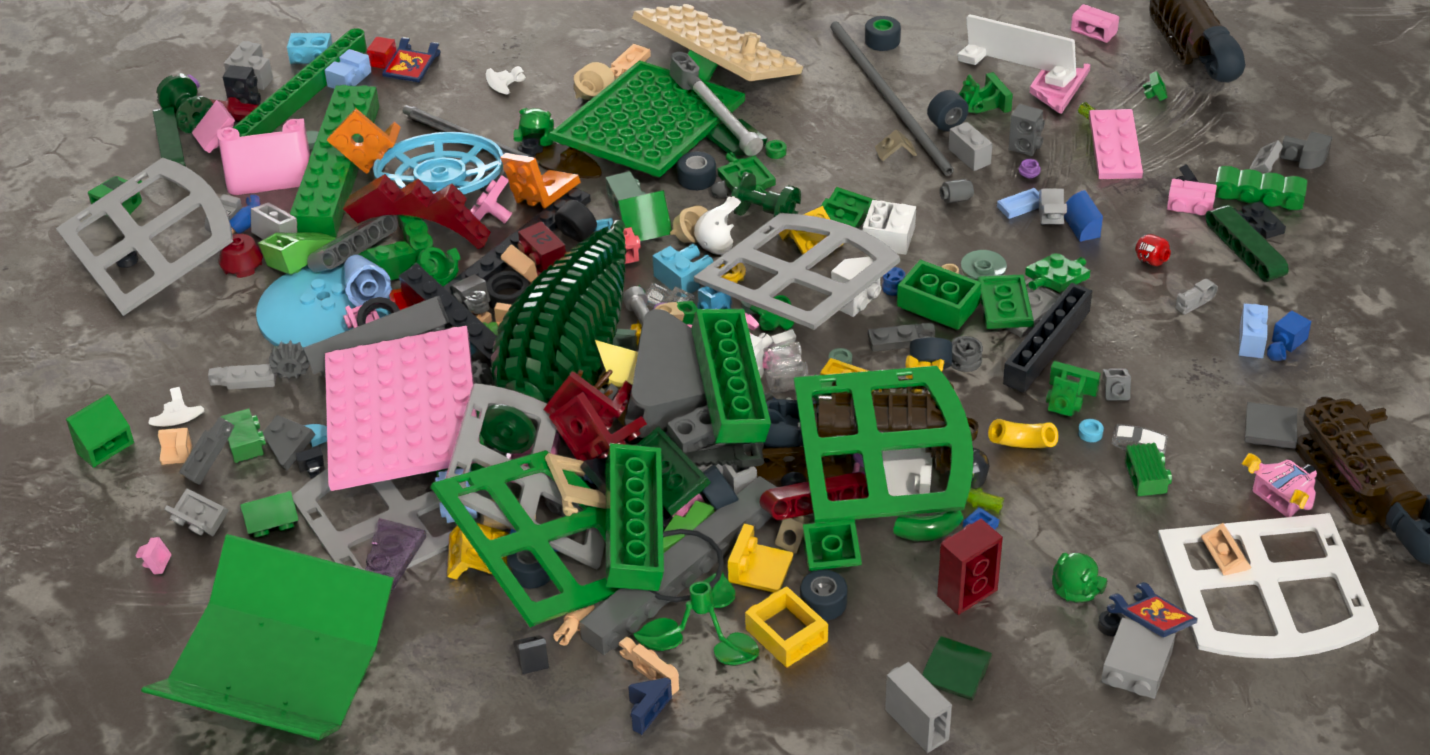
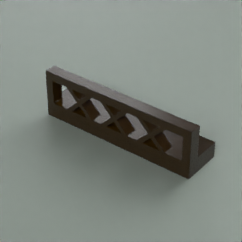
(777, 468)

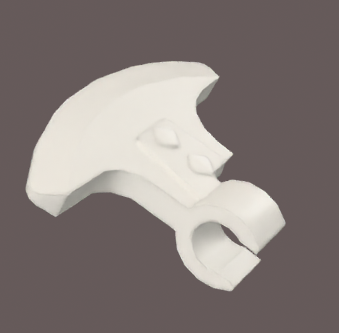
(500, 80)
(175, 411)

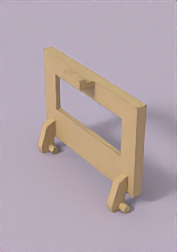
(570, 492)

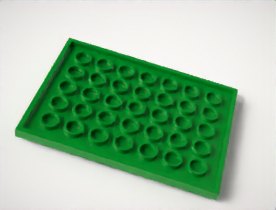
(644, 120)

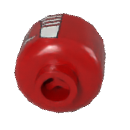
(1153, 250)

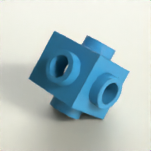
(713, 299)

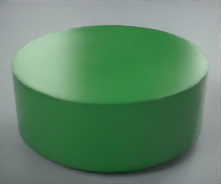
(775, 149)

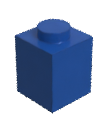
(1291, 330)

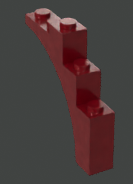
(443, 207)

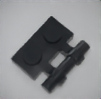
(1262, 220)

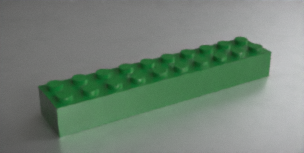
(329, 173)

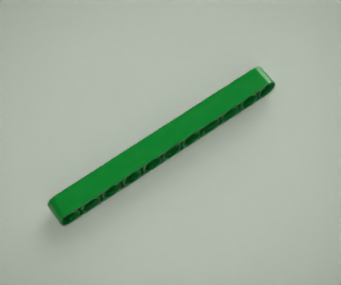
(299, 88)

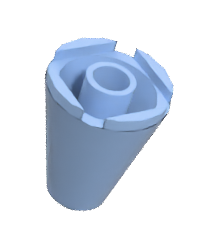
(365, 280)

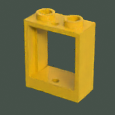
(797, 645)

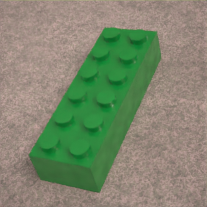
(730, 376)
(634, 517)

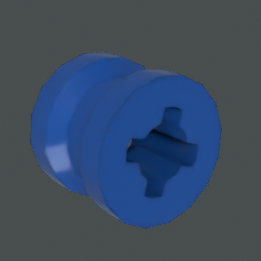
(891, 281)

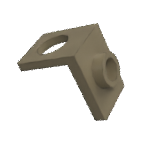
(892, 143)
(796, 525)

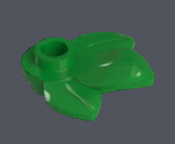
(770, 321)

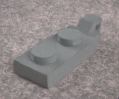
(243, 376)

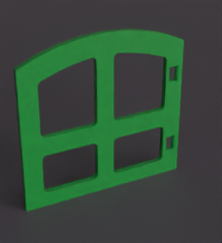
(872, 443)
(527, 536)

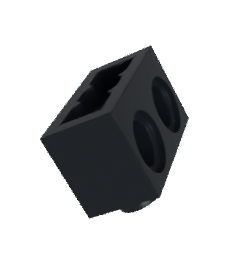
(242, 84)

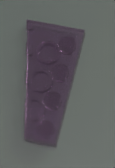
(393, 549)

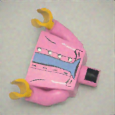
(1283, 484)

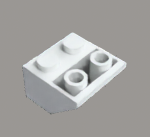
(891, 224)
(845, 272)

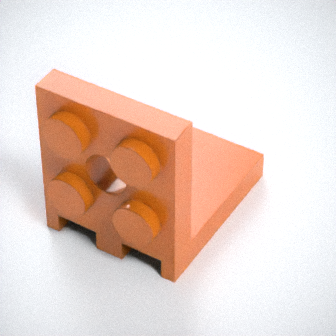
(375, 140)
(529, 184)

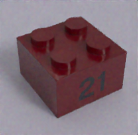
(541, 246)

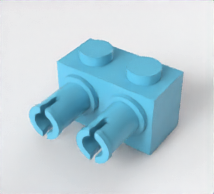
(676, 268)

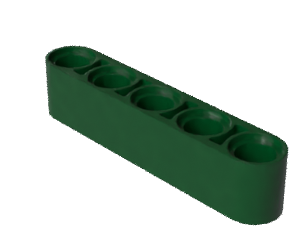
(168, 135)
(1247, 243)

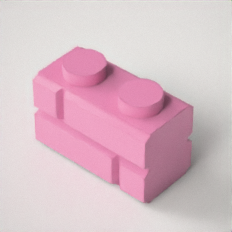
(1095, 23)
(1191, 197)

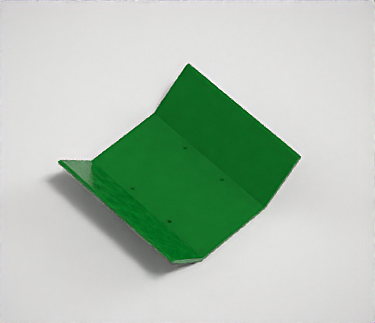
(281, 639)

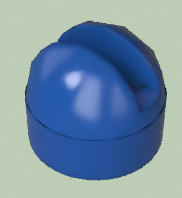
(1276, 351)

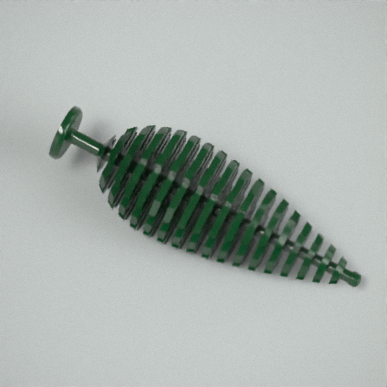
(555, 332)

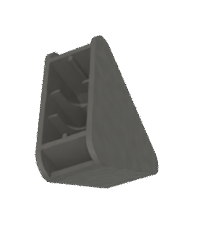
(666, 373)

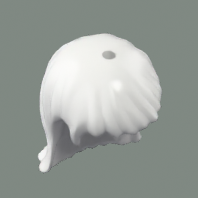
(712, 228)

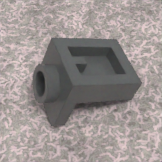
(1117, 384)

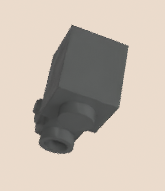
(472, 293)

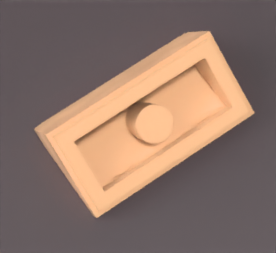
(520, 263)
(1225, 550)

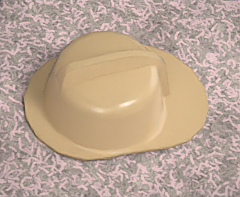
(592, 80)
(685, 223)

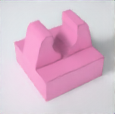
(154, 555)

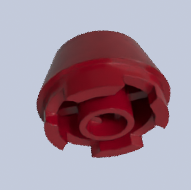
(240, 256)

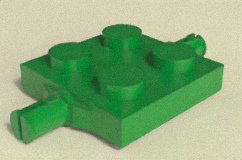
(734, 170)
(1057, 272)

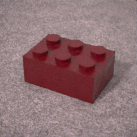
(969, 566)

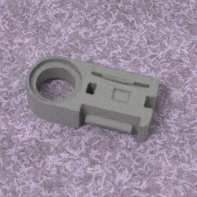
(1197, 296)

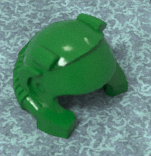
(534, 121)
(438, 265)
(1077, 578)

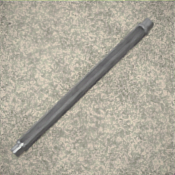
(446, 126)

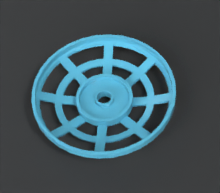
(441, 170)

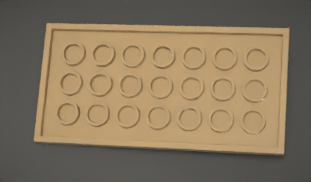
(718, 43)

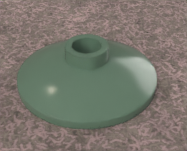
(983, 264)

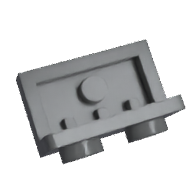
(198, 512)

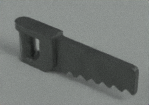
(729, 455)

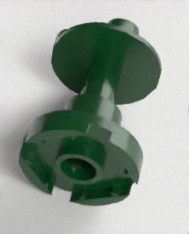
(182, 95)
(772, 202)

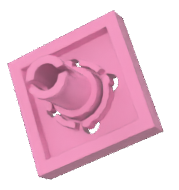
(487, 202)

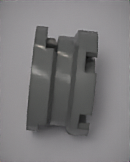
(966, 353)

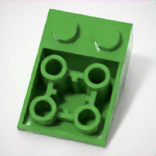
(291, 250)

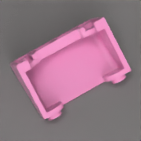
(264, 160)

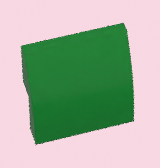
(847, 207)
(646, 215)

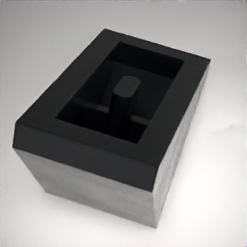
(532, 654)

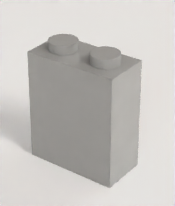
(1137, 659)
(918, 707)

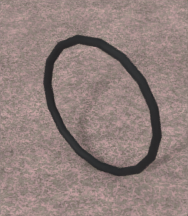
(715, 547)

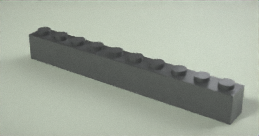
(682, 566)

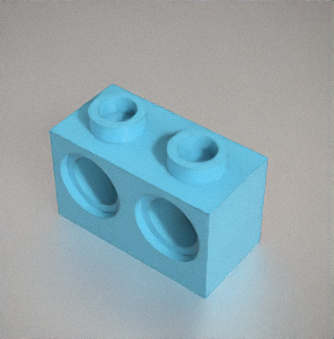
(305, 47)

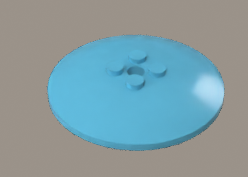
(294, 307)

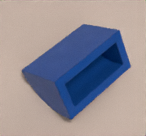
(1083, 216)

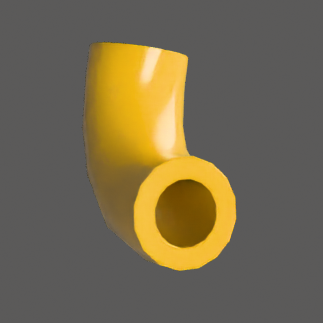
(1023, 435)

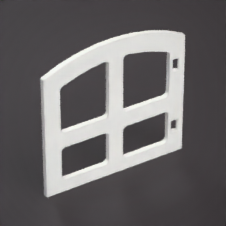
(1266, 577)

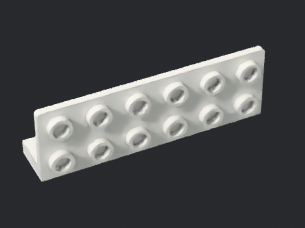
(1020, 46)
(907, 471)

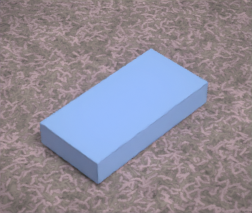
(1019, 203)

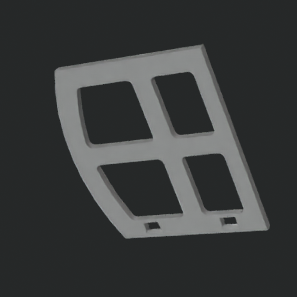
(139, 237)
(798, 271)
(470, 450)
(401, 511)

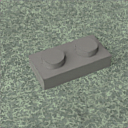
(1266, 157)

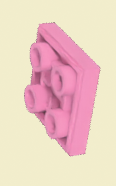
(215, 119)

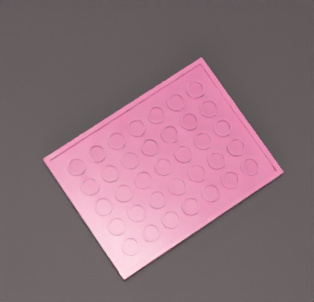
(396, 406)

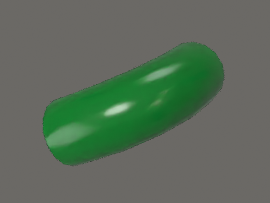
(927, 527)

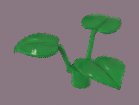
(665, 633)

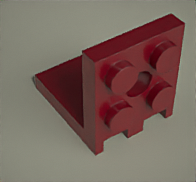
(606, 408)
(594, 437)

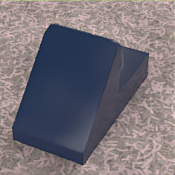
(648, 701)

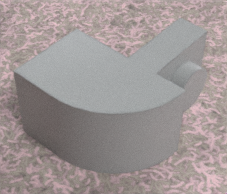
(1052, 206)

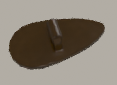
(568, 160)

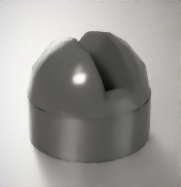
(719, 190)

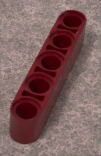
(796, 499)

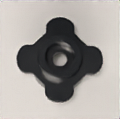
(530, 147)

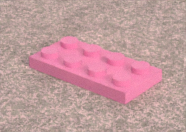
(1115, 144)

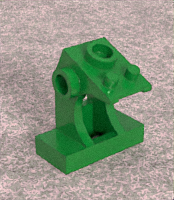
(990, 97)
(1066, 393)

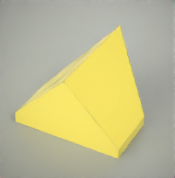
(620, 361)

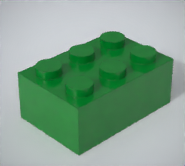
(939, 294)

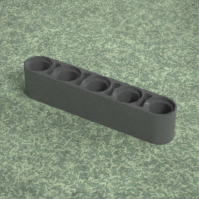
(352, 243)

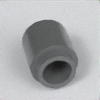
(956, 190)

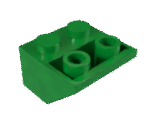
(99, 431)

